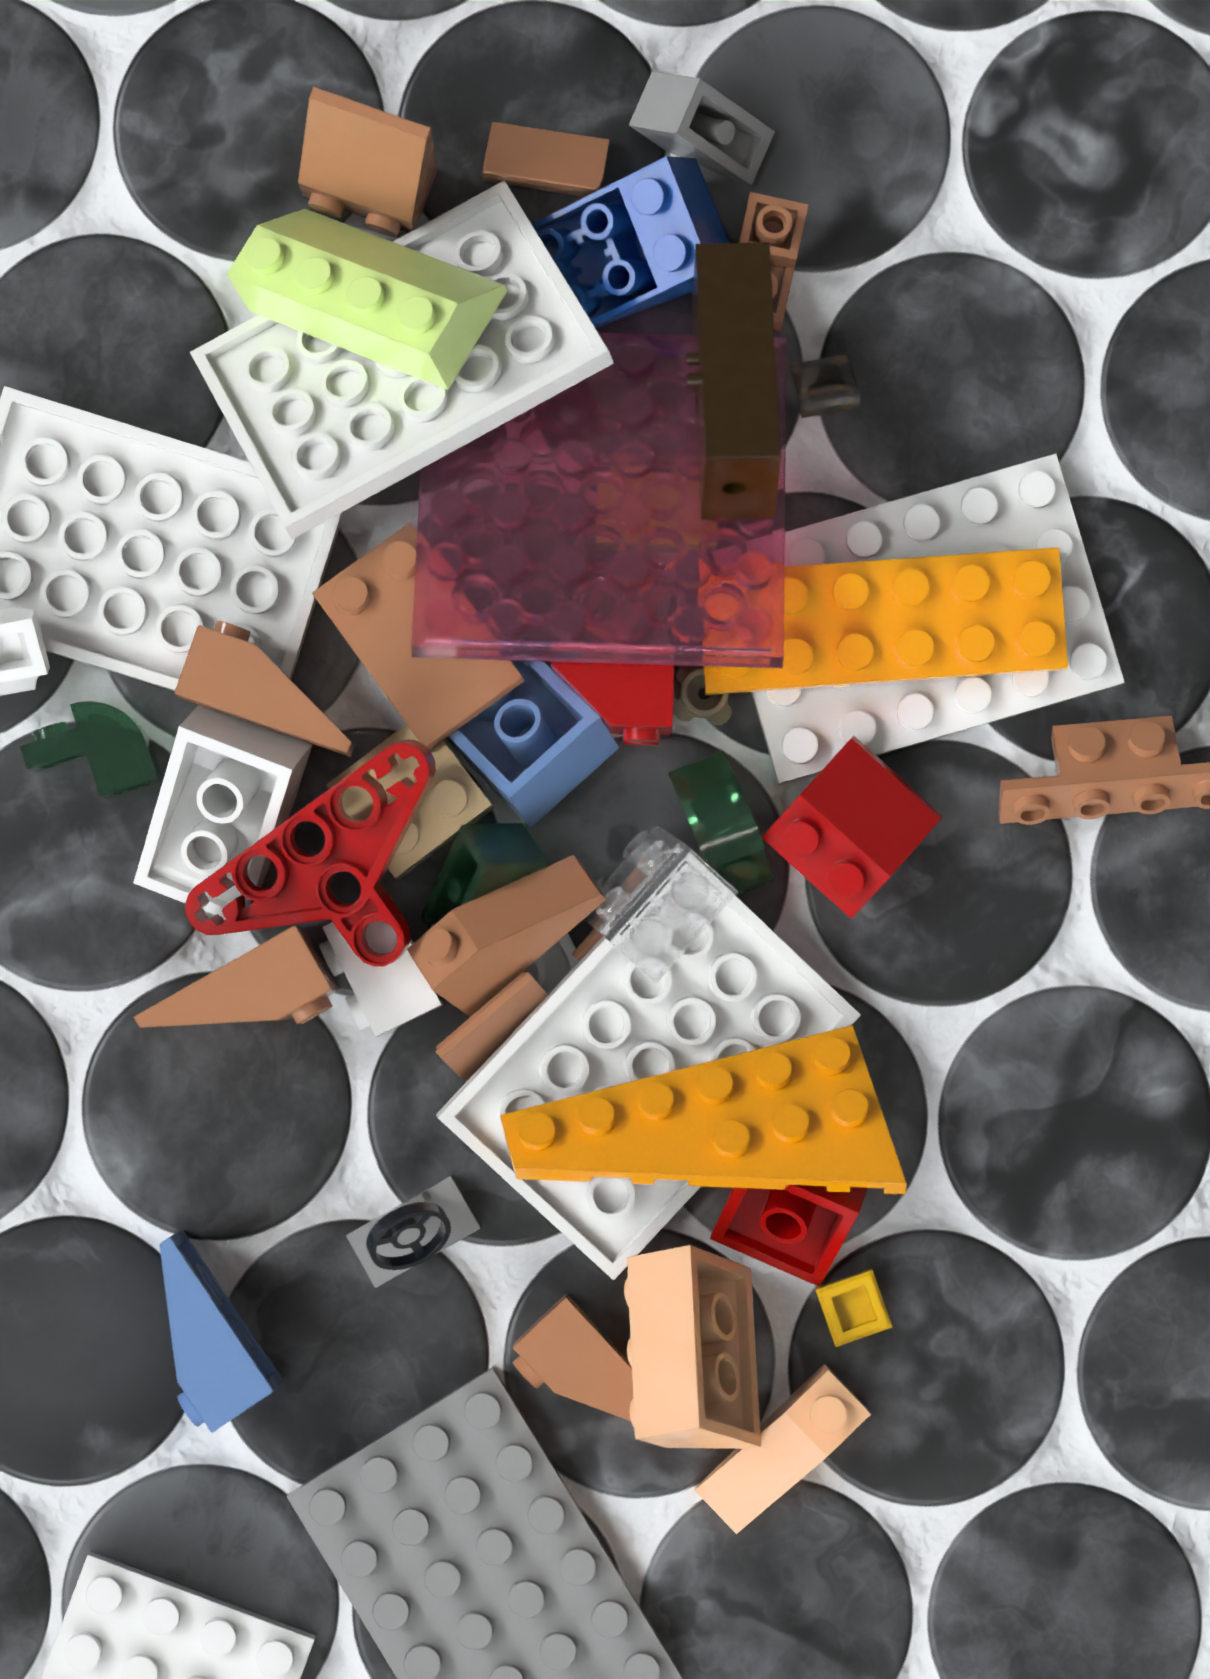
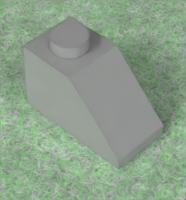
(703, 124)

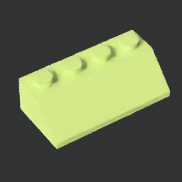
(365, 294)

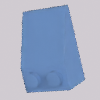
(535, 742)
(213, 1347)

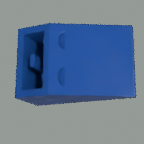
(634, 239)

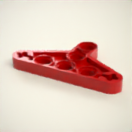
(350, 845)

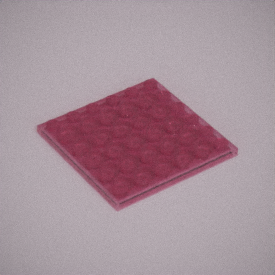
(588, 534)

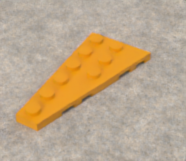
(734, 1122)

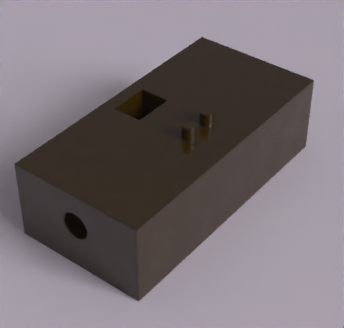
(735, 381)

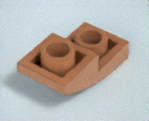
(780, 225)

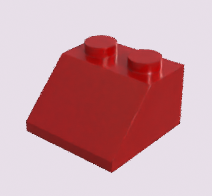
(627, 697)
(852, 827)
(789, 1228)

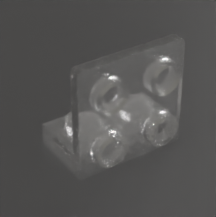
(658, 901)

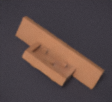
(1108, 771)

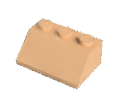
(692, 1350)

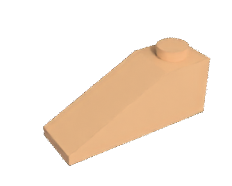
(792, 1444)

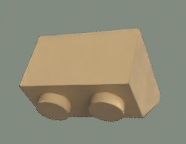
(447, 805)

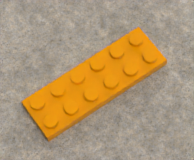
(913, 622)

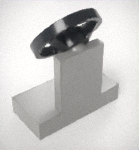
(413, 1231)

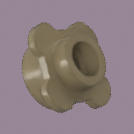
(691, 705)

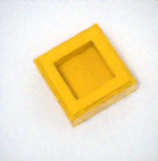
(853, 1307)

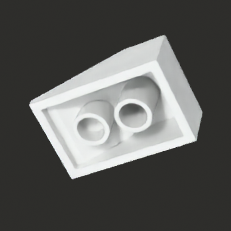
(218, 798)

